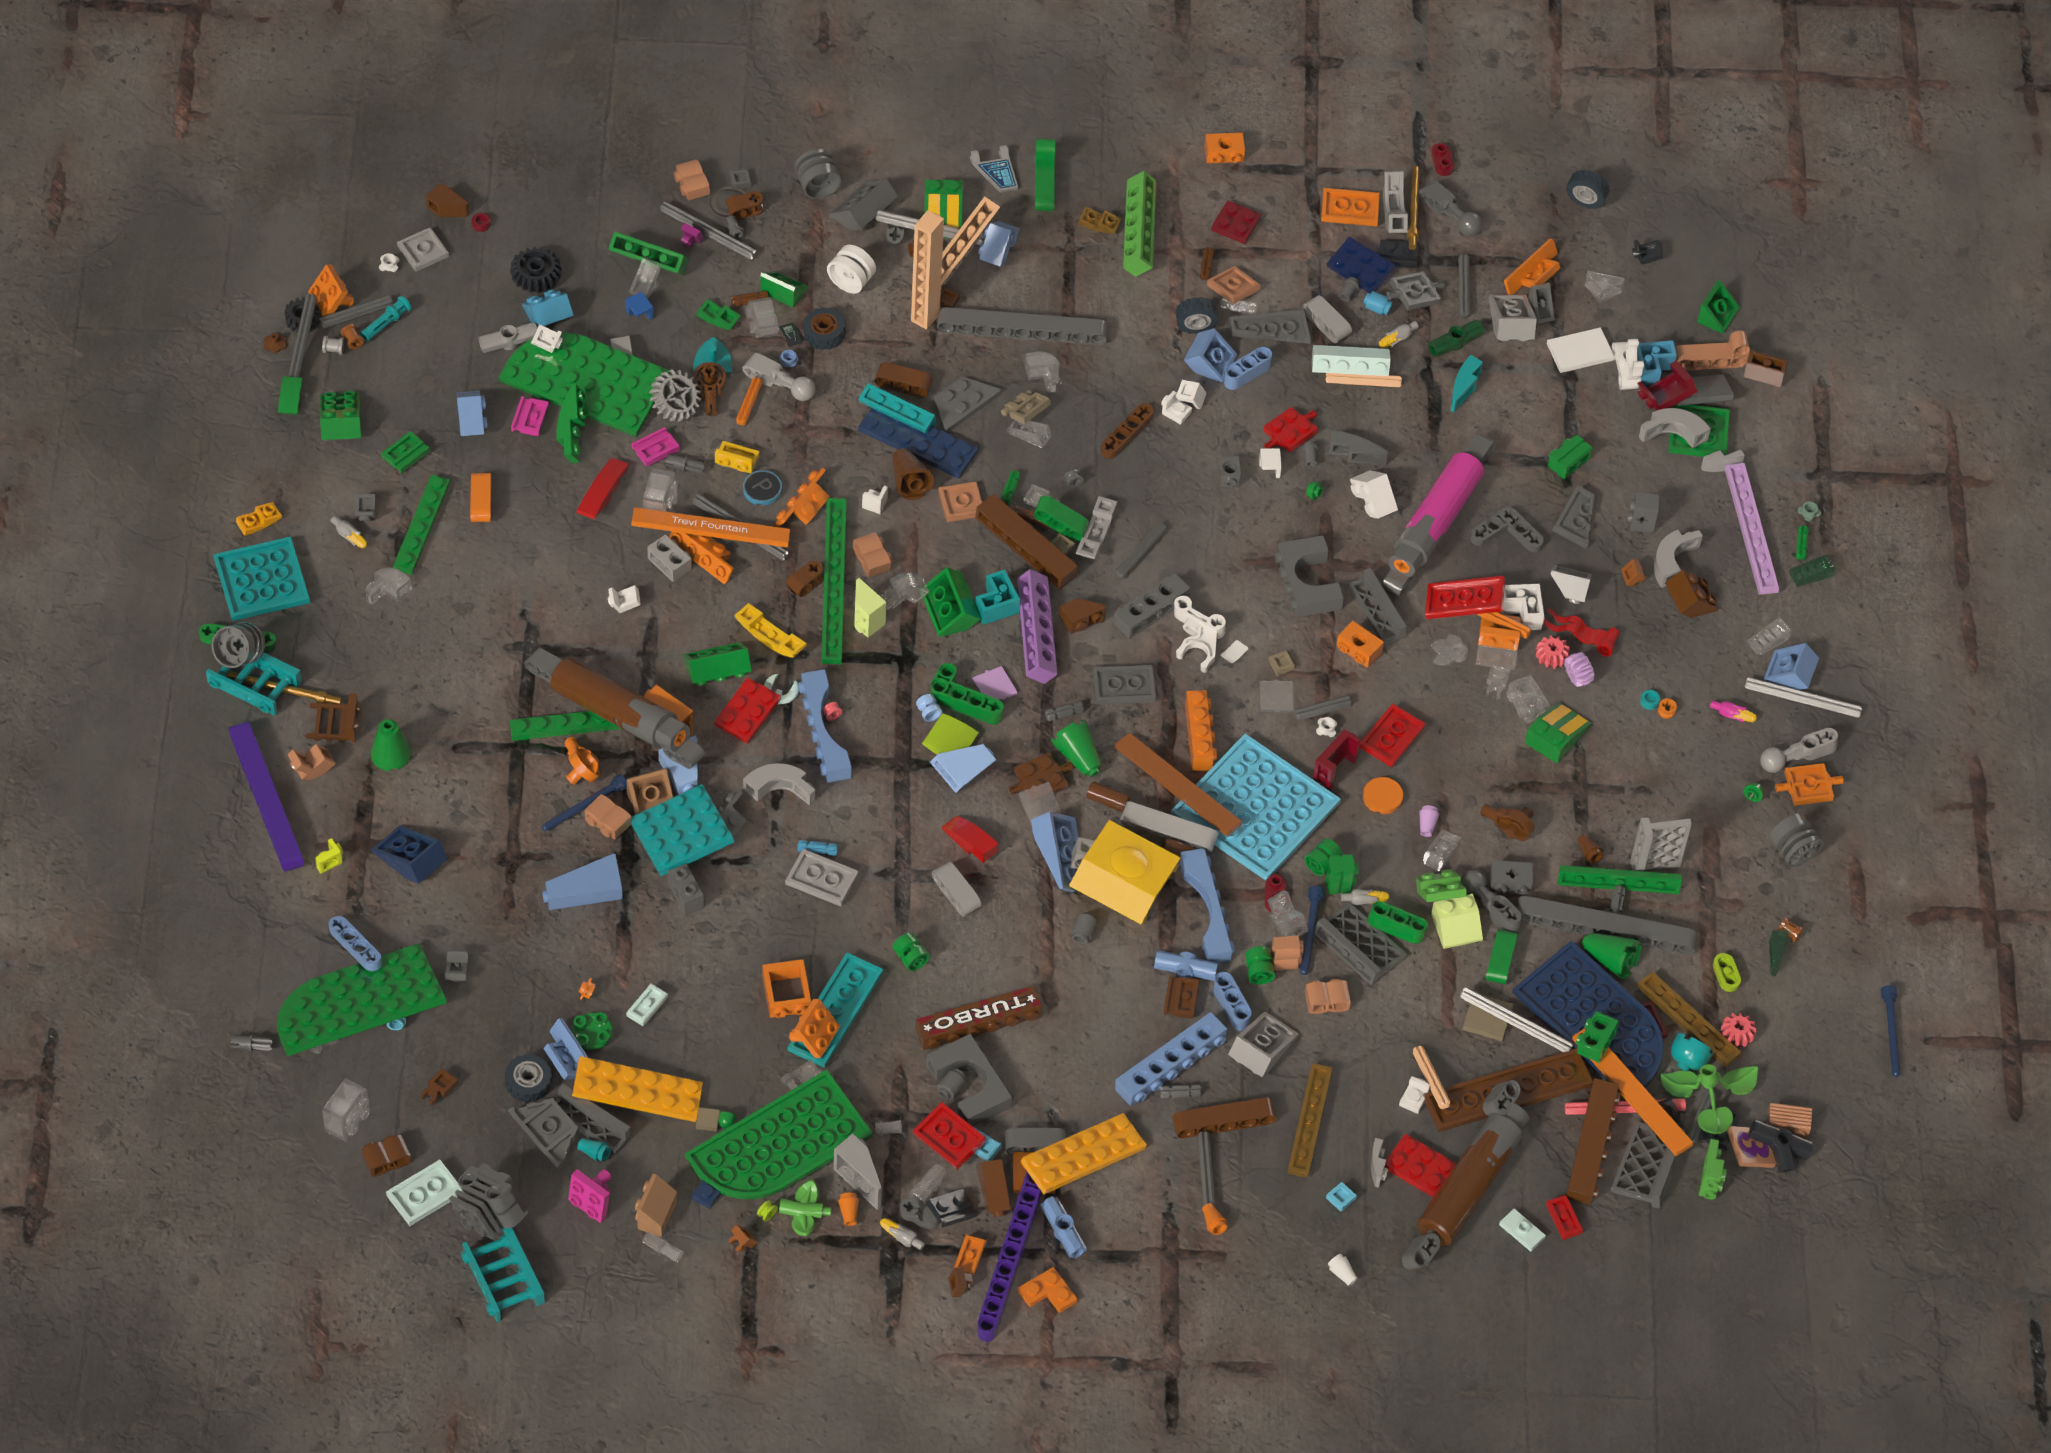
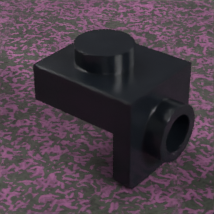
(1647, 252)

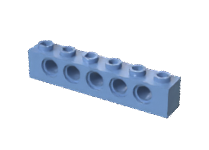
(1207, 1027)

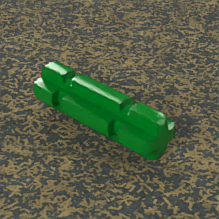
(1010, 486)
(1802, 542)

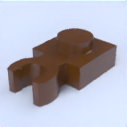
(439, 1084)

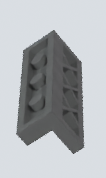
(1383, 603)
(597, 1116)

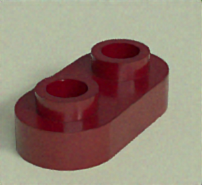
(1440, 156)
(1272, 889)

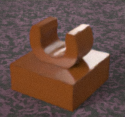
(1633, 573)
(743, 1236)

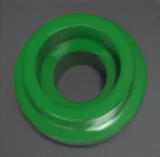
(1314, 490)
(1753, 792)

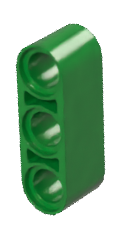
(1061, 518)
(1397, 922)
(1501, 956)

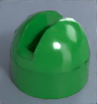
(726, 1119)

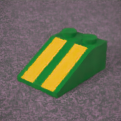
(945, 199)
(1556, 732)

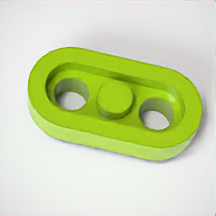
(1727, 974)

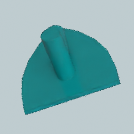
(714, 352)

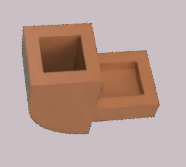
(312, 763)

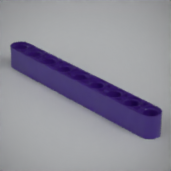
(266, 796)
(1009, 1263)

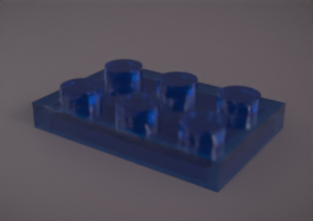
(1362, 264)

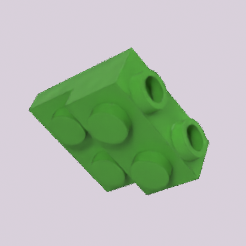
(1440, 886)
(1713, 1172)

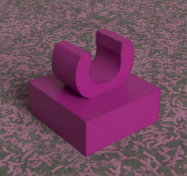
(690, 235)

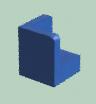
(639, 305)

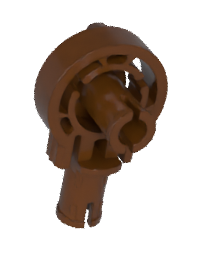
(709, 384)
(1511, 821)

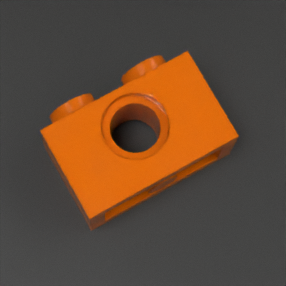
(1224, 147)
(1355, 635)

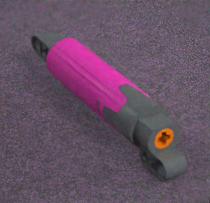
(1436, 513)

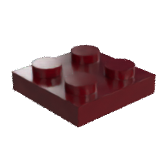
(1236, 222)

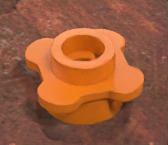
(586, 989)

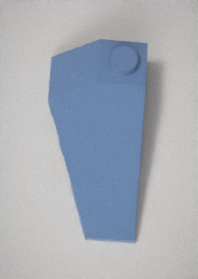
(1056, 839)

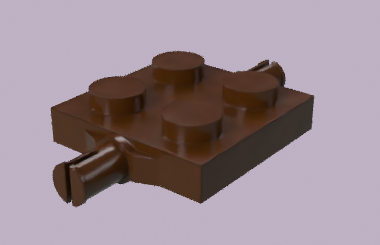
(1040, 771)

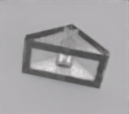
(1603, 285)

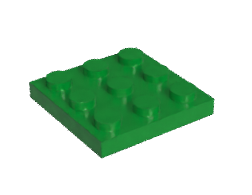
(1716, 419)

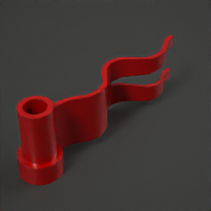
(1601, 638)

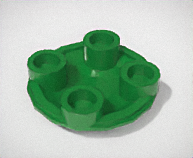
(592, 1030)

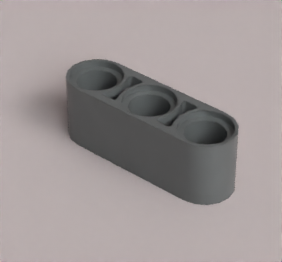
(1031, 1139)

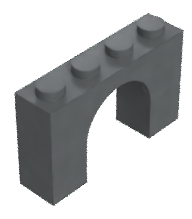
(1306, 598)
(968, 1055)

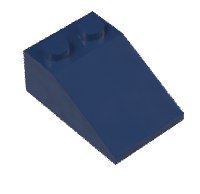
(410, 853)

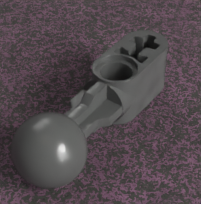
(1443, 201)
(1500, 909)

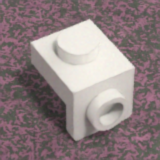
(547, 338)
(624, 599)

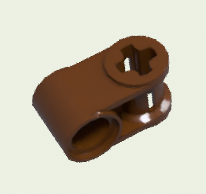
(744, 206)
(805, 580)

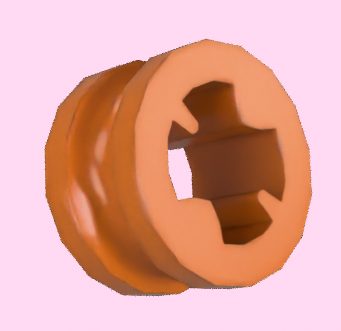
(1668, 703)

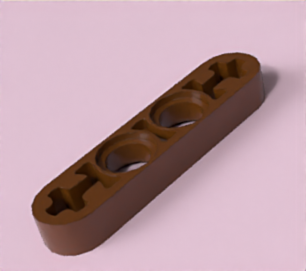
(1129, 432)

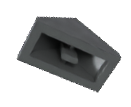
(1541, 302)

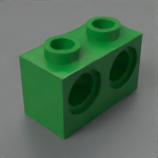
(1600, 1037)

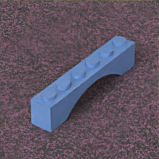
(834, 758)
(1196, 871)

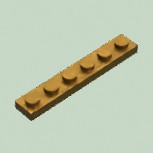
(1688, 1018)
(1309, 1120)

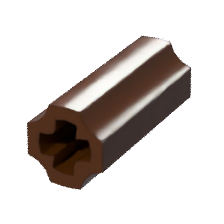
(1107, 796)

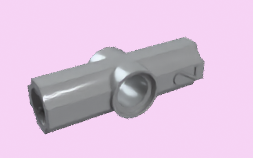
(507, 337)

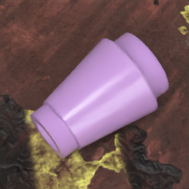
(1428, 820)

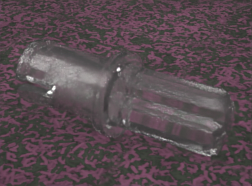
(663, 1247)

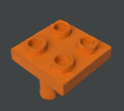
(330, 291)
(815, 1028)

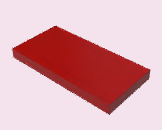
(1465, 597)

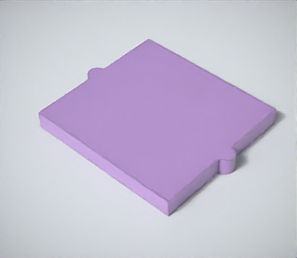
(995, 684)

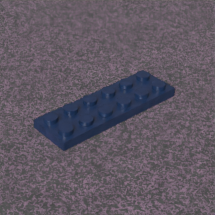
(933, 448)

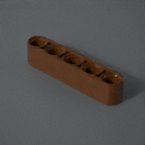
(1224, 1117)

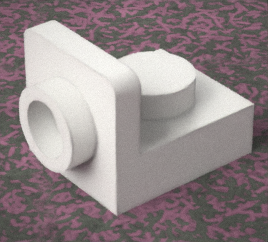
(1175, 408)
(1413, 1096)

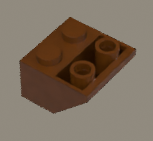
(1691, 594)

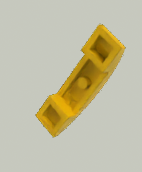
(767, 633)

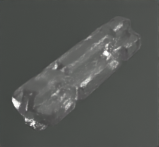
(1240, 306)

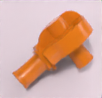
(583, 761)

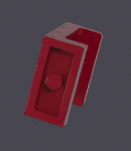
(1668, 390)
(1343, 747)

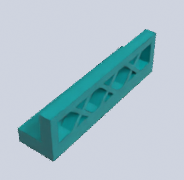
(897, 408)

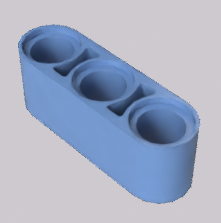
(1247, 368)
(1232, 1009)

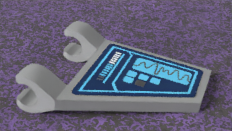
(998, 171)

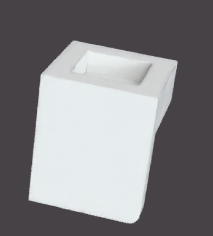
(1191, 392)
(1270, 460)
(874, 500)

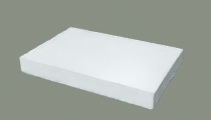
(1580, 350)

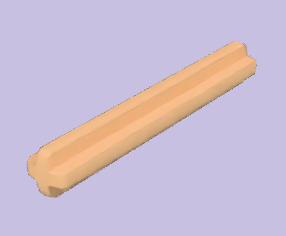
(1372, 380)
(1431, 1077)

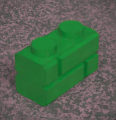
(1569, 456)
(1341, 874)

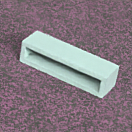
(1350, 360)

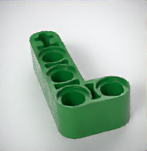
(1044, 174)
(987, 708)

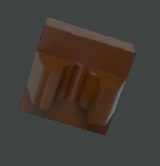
(959, 1281)

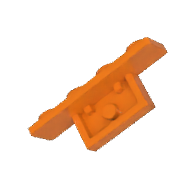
(1535, 269)
(807, 502)
(706, 553)

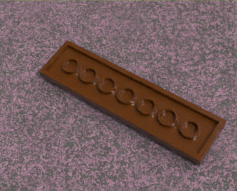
(1537, 1081)

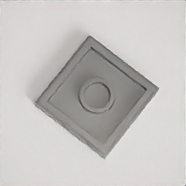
(423, 249)

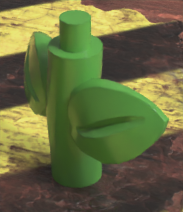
(804, 1208)

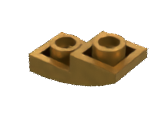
(1099, 222)

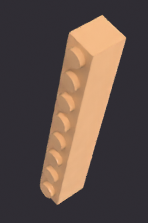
(927, 269)

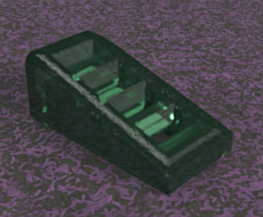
(1823, 565)
(1776, 948)

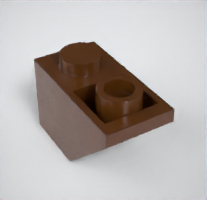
(446, 202)
(1081, 614)

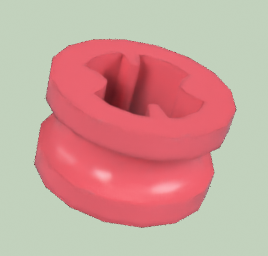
(832, 711)

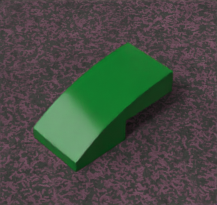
(718, 316)
(290, 395)

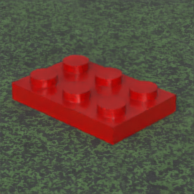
(747, 710)
(1392, 735)
(949, 1135)
(1419, 1165)

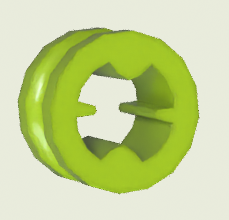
(767, 1210)

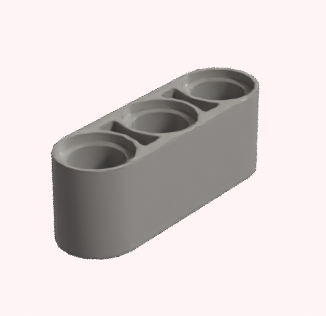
(1327, 319)
(956, 889)

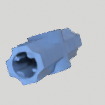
(1186, 965)
(1058, 1217)

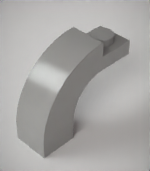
(1393, 202)
(1676, 421)
(1671, 546)
(778, 776)

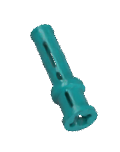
(392, 313)

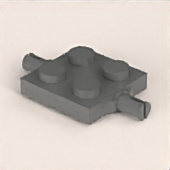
(1415, 290)

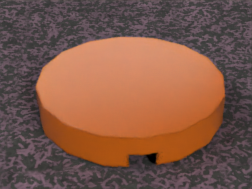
(1383, 795)

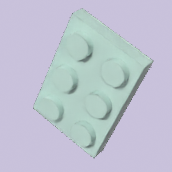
(423, 1192)

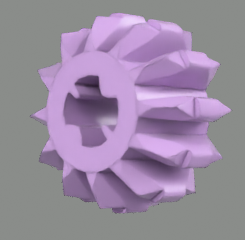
(1579, 669)

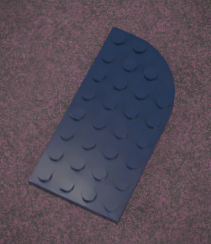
(1572, 989)

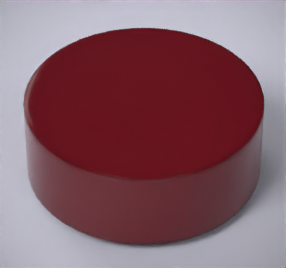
(481, 222)

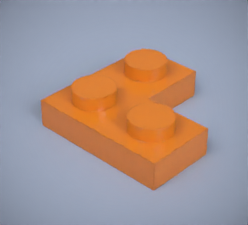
(1048, 1285)

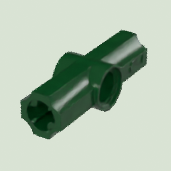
(1456, 338)

